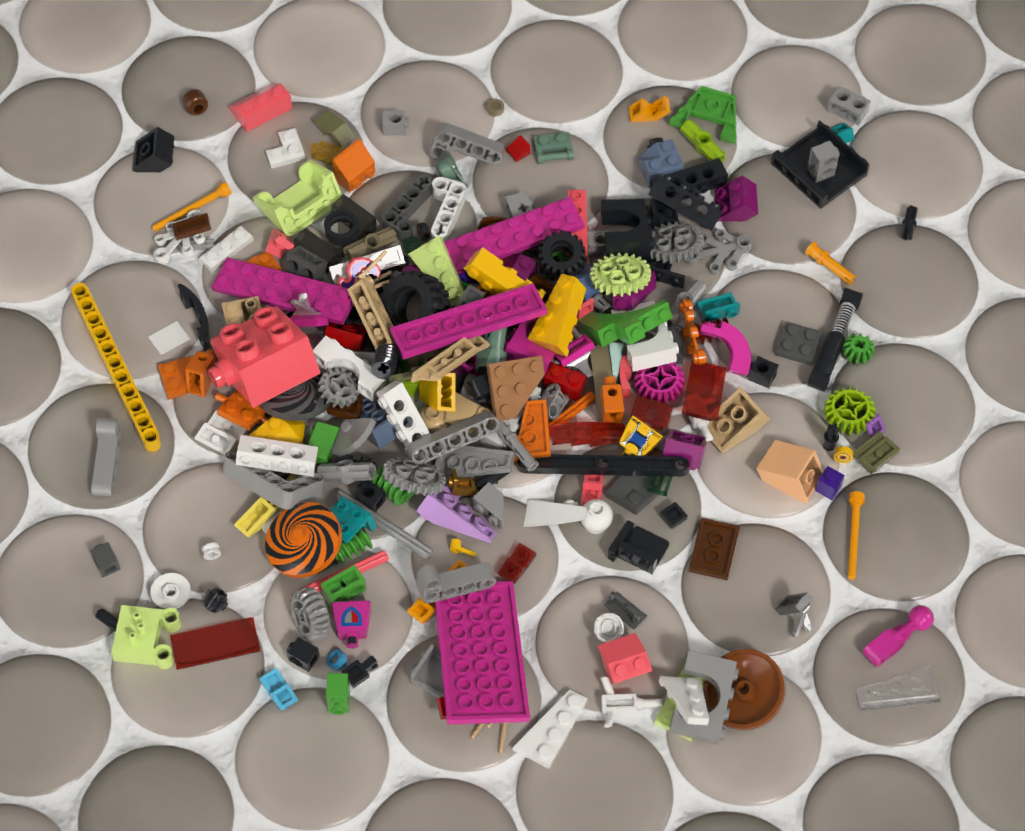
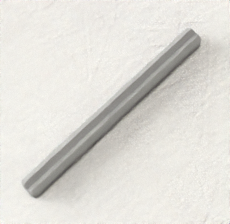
(391, 529)

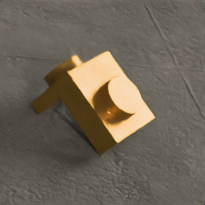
(461, 486)

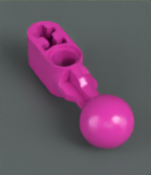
(892, 640)

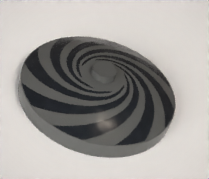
(298, 402)

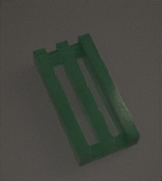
(657, 490)

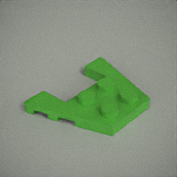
(713, 107)

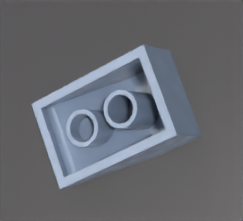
(383, 431)

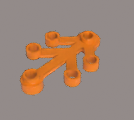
(691, 332)

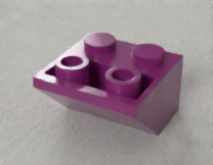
(737, 200)

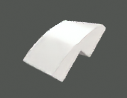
(220, 434)

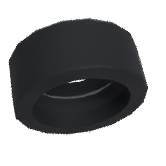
(339, 216)

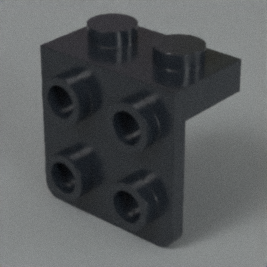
(643, 549)

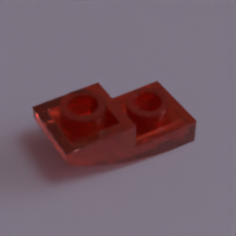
(517, 564)

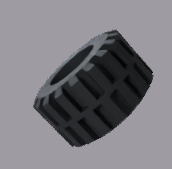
(558, 242)

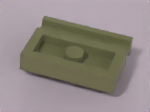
(876, 452)

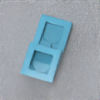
(278, 689)

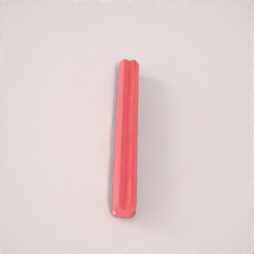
(362, 565)

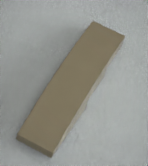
(600, 368)

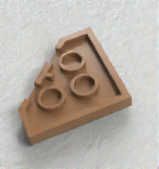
(513, 384)

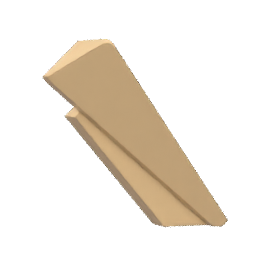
(450, 359)

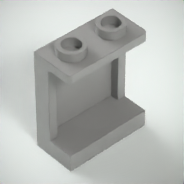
(428, 673)

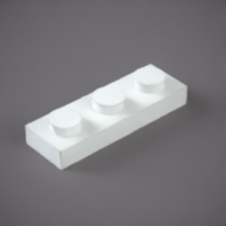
(226, 248)

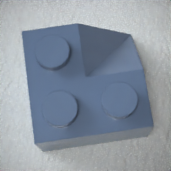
(660, 160)

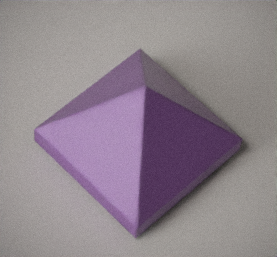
(875, 425)

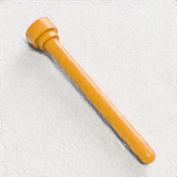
(222, 190)
(856, 500)

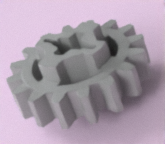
(338, 387)

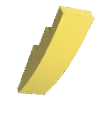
(257, 515)

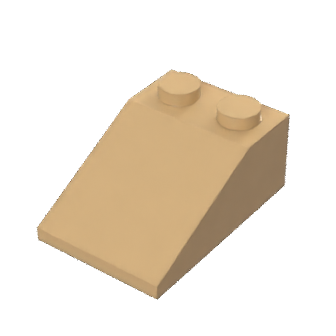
(737, 420)

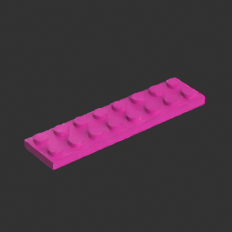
(516, 233)
(279, 288)
(468, 321)

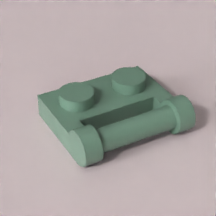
(553, 143)

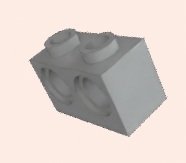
(848, 105)
(823, 161)

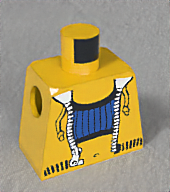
(639, 438)

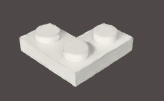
(289, 152)

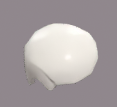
(608, 627)

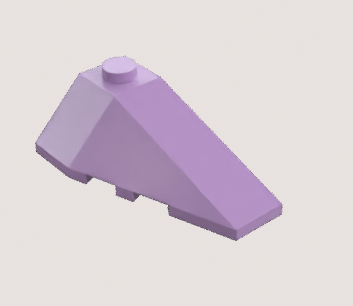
(451, 513)

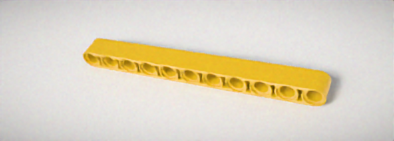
(117, 373)

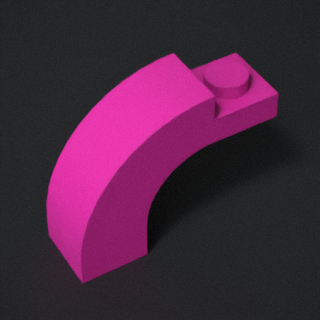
(736, 343)

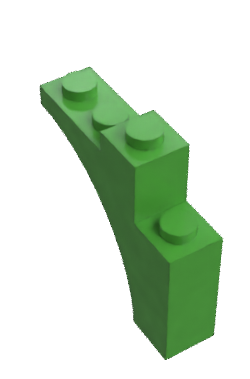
(623, 326)

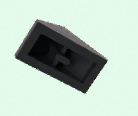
(661, 214)

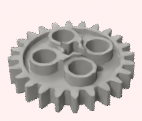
(687, 242)
(413, 476)

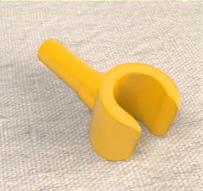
(455, 547)

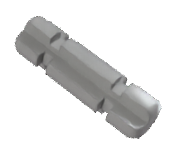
(209, 243)

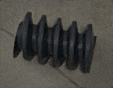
(384, 361)

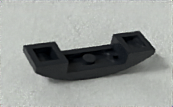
(191, 300)

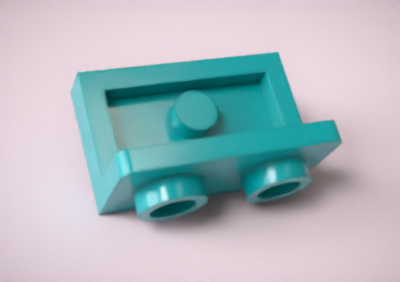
(718, 307)

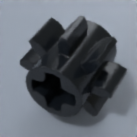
(215, 600)

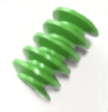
(394, 493)
(358, 542)

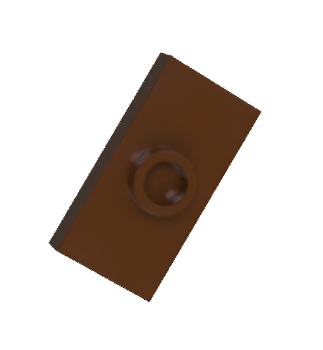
(191, 226)

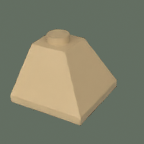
(464, 409)

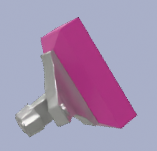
(305, 315)
(578, 355)

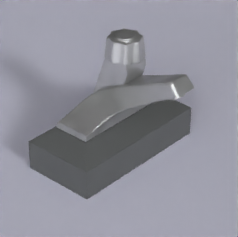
(797, 608)

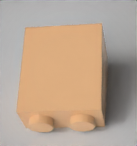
(791, 469)

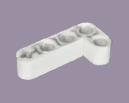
(450, 198)

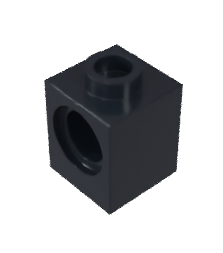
(770, 371)
(373, 502)
(302, 654)

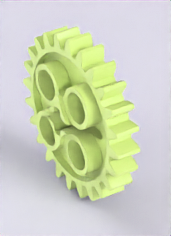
(620, 274)

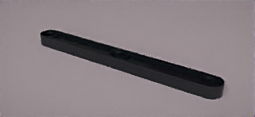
(616, 465)

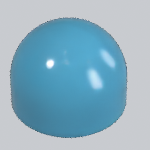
(341, 661)

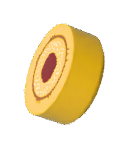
(843, 454)

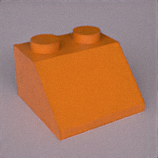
(353, 166)

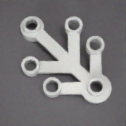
(162, 254)

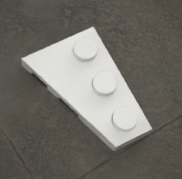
(688, 697)

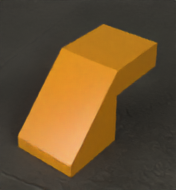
(645, 111)

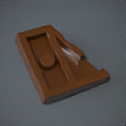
(350, 412)

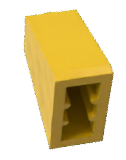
(439, 394)

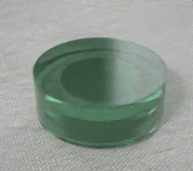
(410, 244)

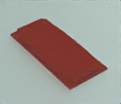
(704, 391)
(215, 643)

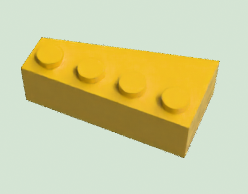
(493, 275)
(556, 328)

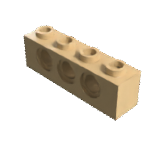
(372, 313)

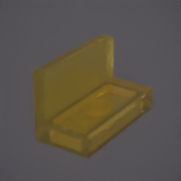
(325, 152)

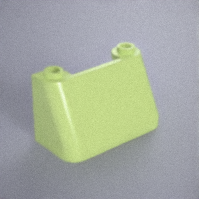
(303, 201)

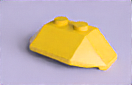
(281, 430)

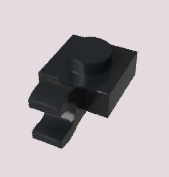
(358, 671)

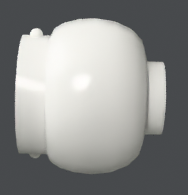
(598, 516)

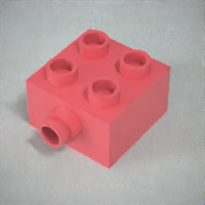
(262, 356)

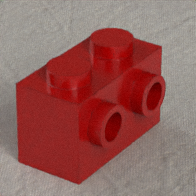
(571, 382)

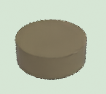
(495, 107)

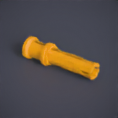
(824, 258)

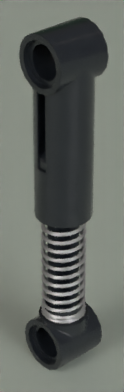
(834, 341)

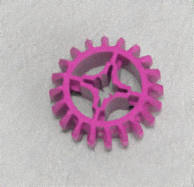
(671, 382)

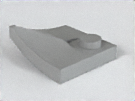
(352, 435)

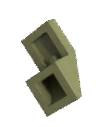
(336, 127)

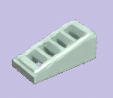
(616, 354)

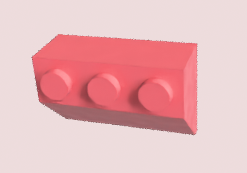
(261, 106)

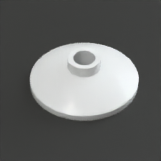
(170, 583)

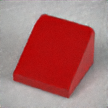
(519, 148)

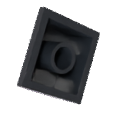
(154, 151)

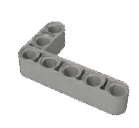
(272, 486)

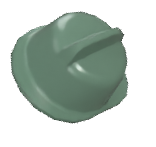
(448, 169)

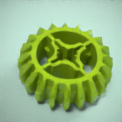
(846, 415)

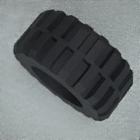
(404, 286)

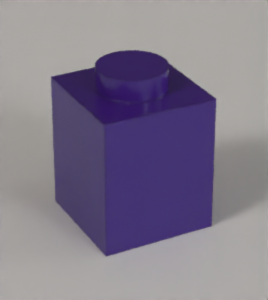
(830, 483)

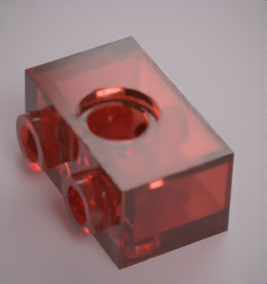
(663, 410)

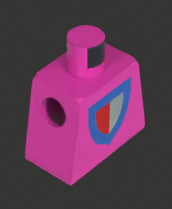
(352, 621)

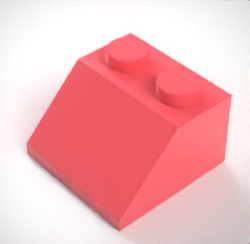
(624, 658)

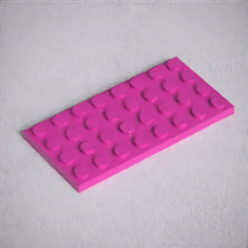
(482, 657)

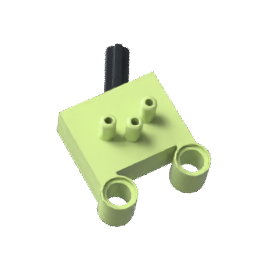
(139, 634)

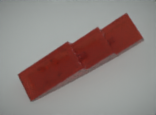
(586, 433)

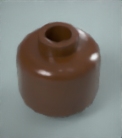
(195, 102)

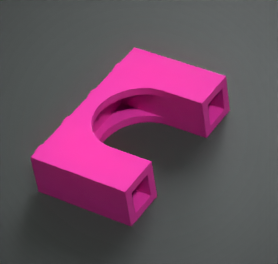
(522, 347)

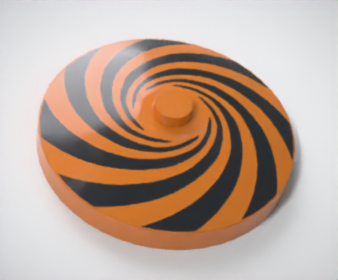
(303, 540)

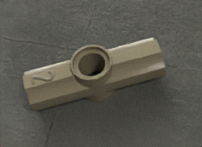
(378, 240)

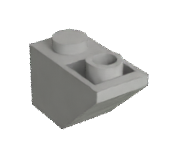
(490, 503)

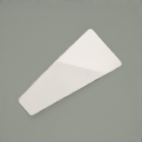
(550, 513)

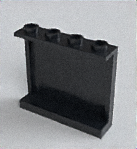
(795, 159)

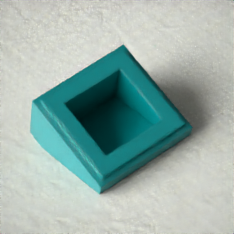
(844, 132)

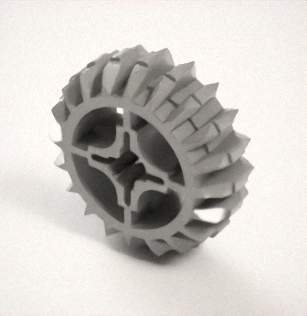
(310, 613)

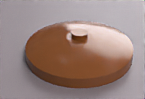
(757, 691)

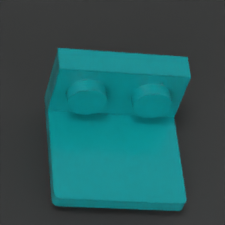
(352, 518)

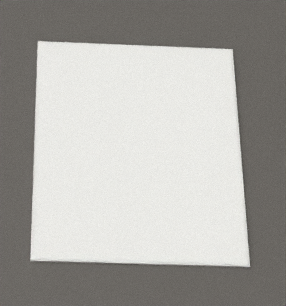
(169, 338)

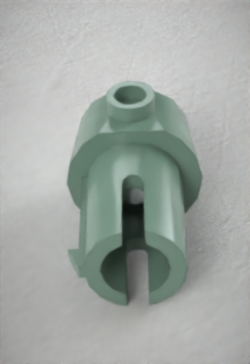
(494, 352)

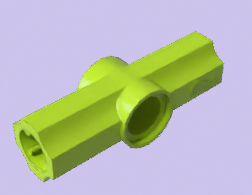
(702, 141)

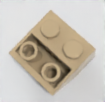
(240, 310)

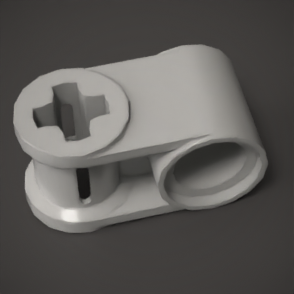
(554, 400)

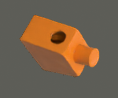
(198, 368)
(611, 401)

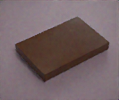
(714, 549)

